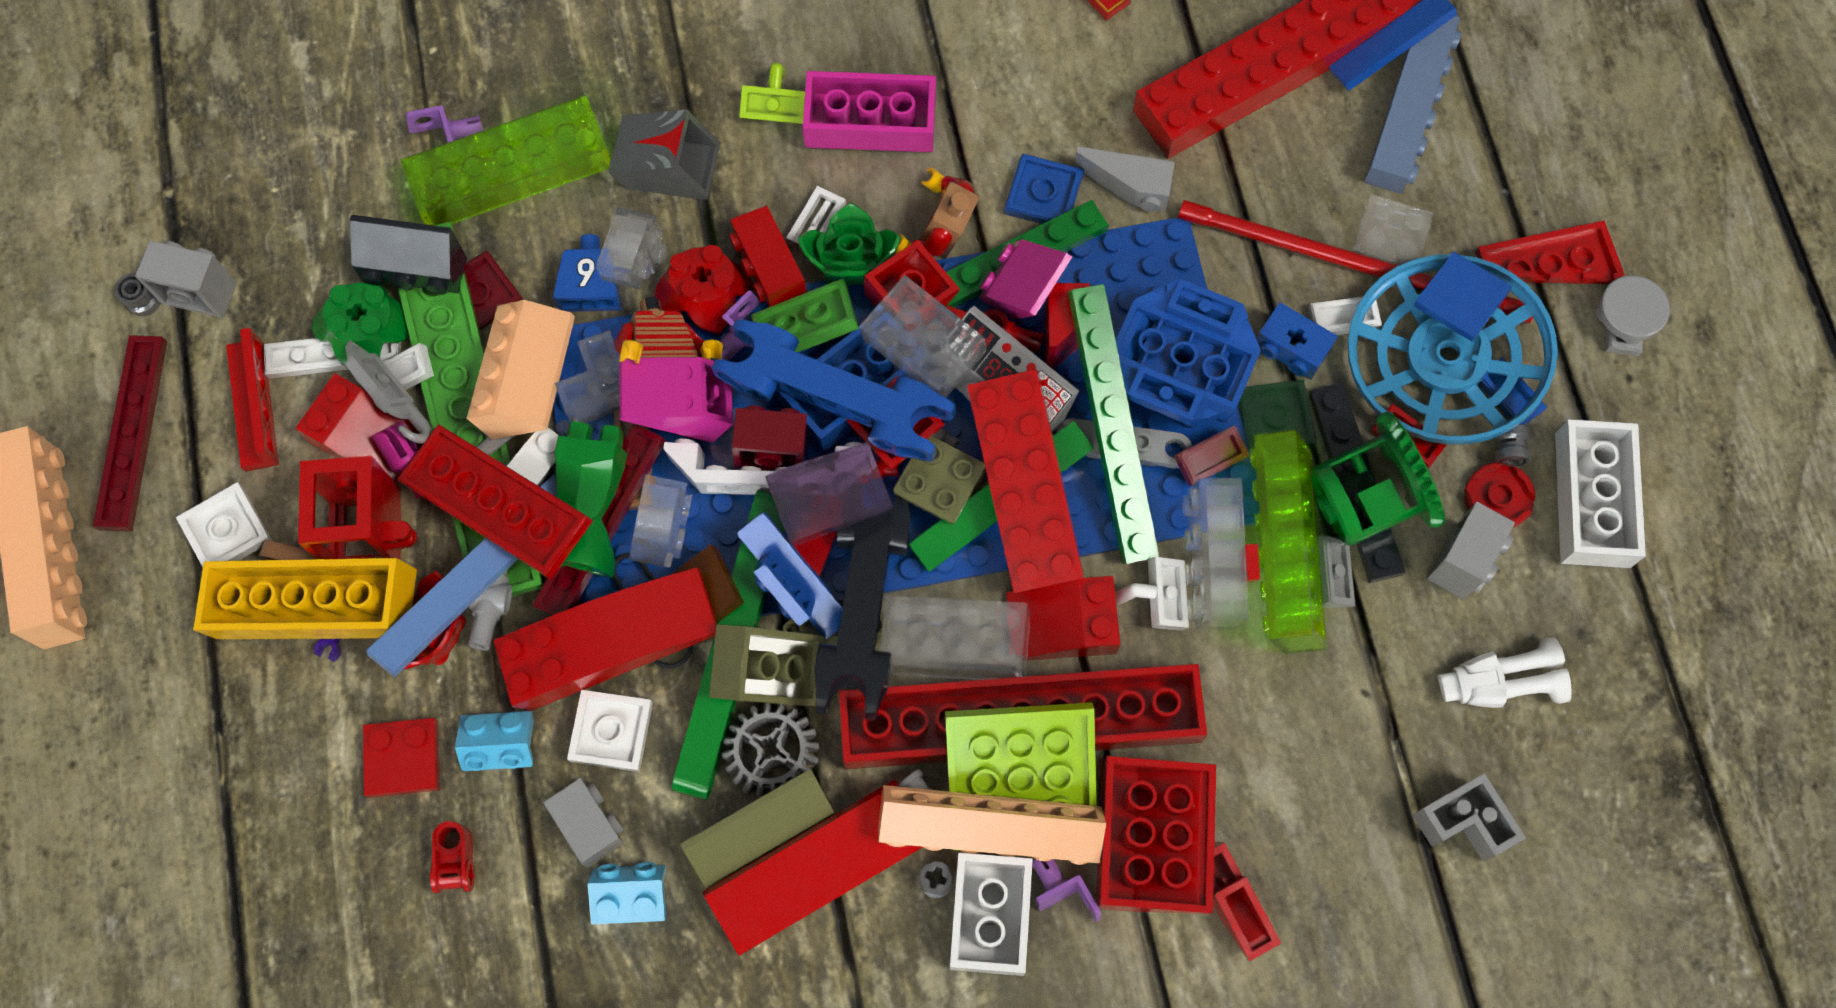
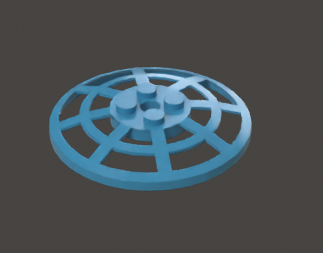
(1473, 358)

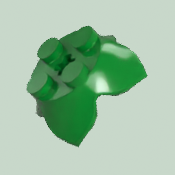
(848, 246)
(379, 319)

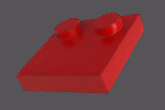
(401, 757)

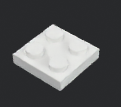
(224, 526)
(610, 731)

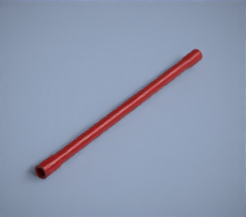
(1207, 216)

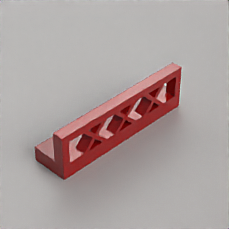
(252, 403)

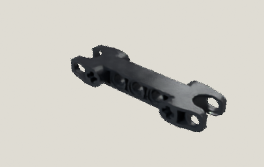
(854, 658)

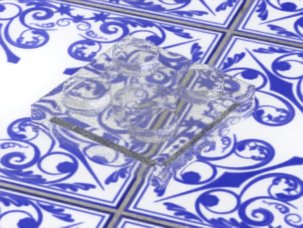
(1392, 231)

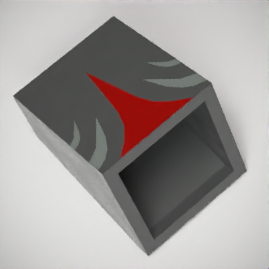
(665, 154)

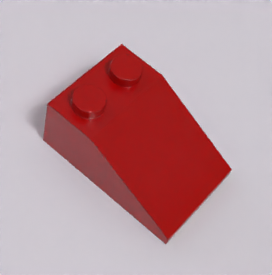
(345, 420)
(1071, 618)

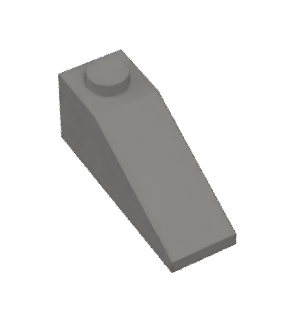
(1133, 178)

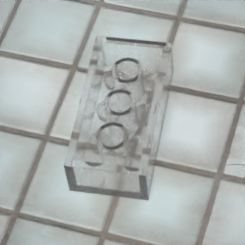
(1216, 554)
(956, 637)

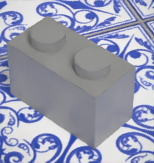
(584, 821)

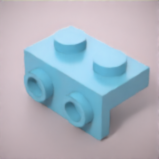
(495, 741)
(627, 893)

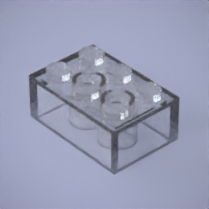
(923, 337)

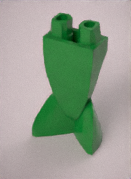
(588, 481)

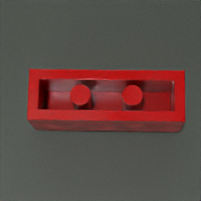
(766, 257)

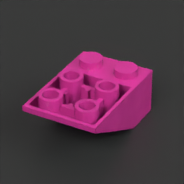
(675, 396)

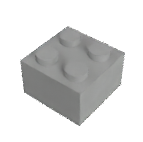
(186, 278)
(1472, 551)

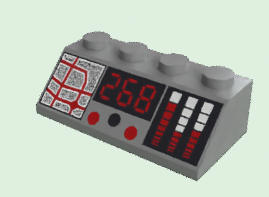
(1009, 357)

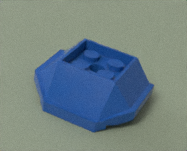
(1193, 324)

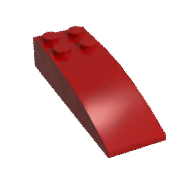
(604, 638)

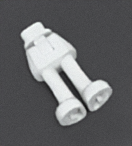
(1483, 679)

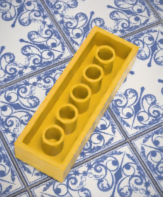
(303, 598)

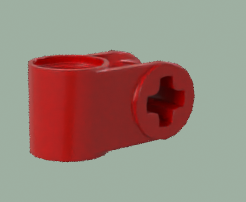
(452, 861)

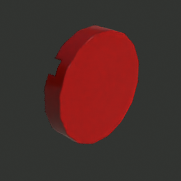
(1502, 490)

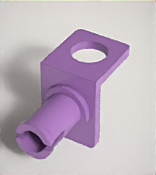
(451, 129)
(732, 344)
(1058, 888)

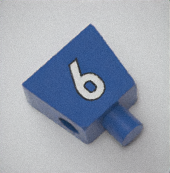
(579, 282)

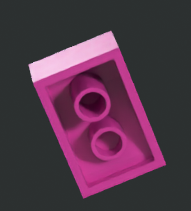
(1023, 278)

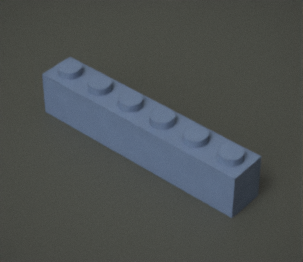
(1410, 109)

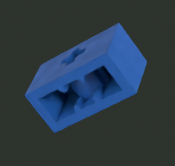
(1287, 326)

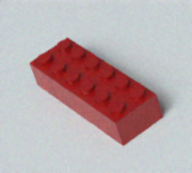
(1025, 481)

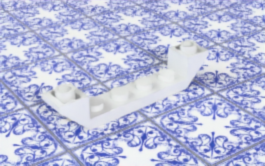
(717, 479)

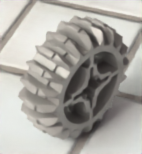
(777, 737)

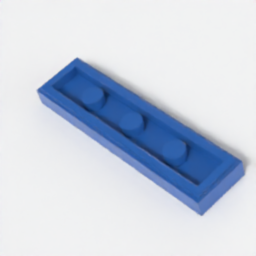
(1391, 41)

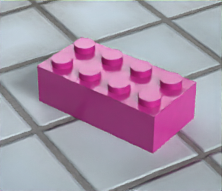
(869, 111)

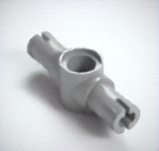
(488, 610)

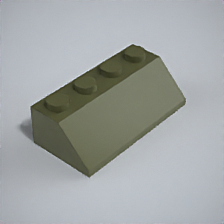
(757, 829)

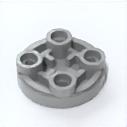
(1633, 308)

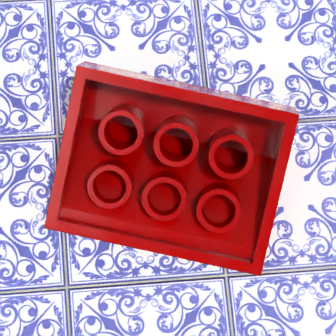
(1157, 836)

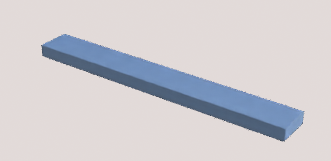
(443, 603)

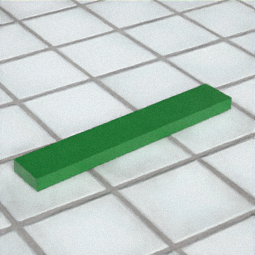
(979, 512)

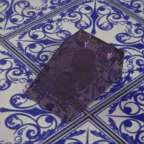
(828, 493)

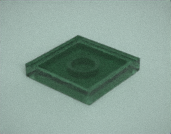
(1275, 409)

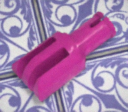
(395, 448)

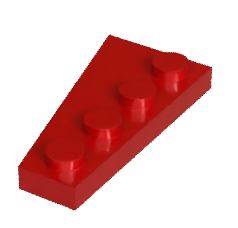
(1561, 256)

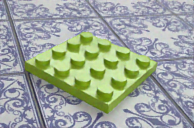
(1024, 752)

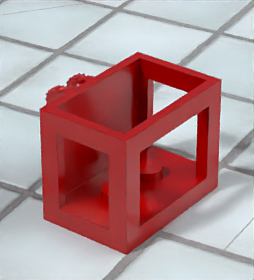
(346, 483)

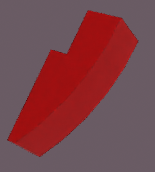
(1240, 907)

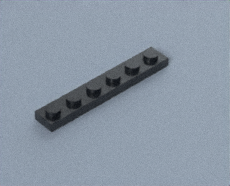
(1340, 434)

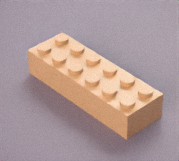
(38, 542)

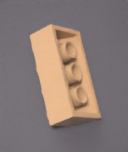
(520, 369)

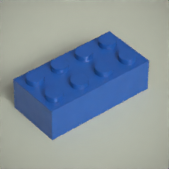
(852, 356)

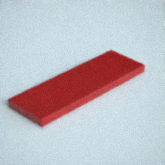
(495, 501)
(803, 874)

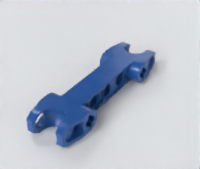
(886, 410)

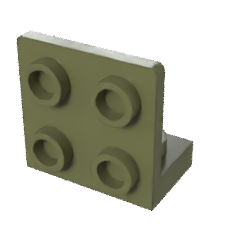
(941, 484)

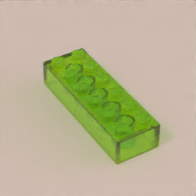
(507, 163)
(1288, 543)

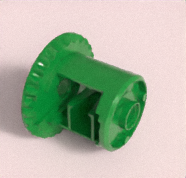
(1380, 503)

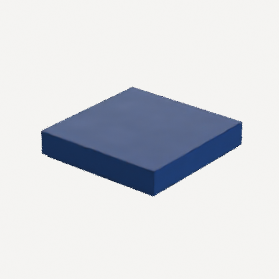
(1042, 189)
(1462, 296)

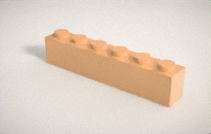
(991, 824)

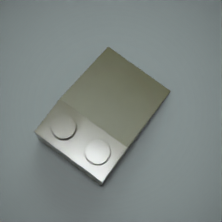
(764, 665)

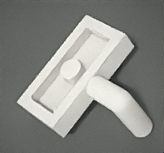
(1165, 591)

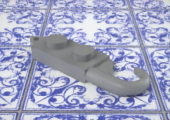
(386, 391)

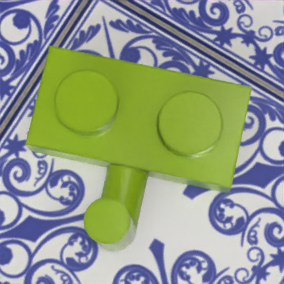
(773, 102)

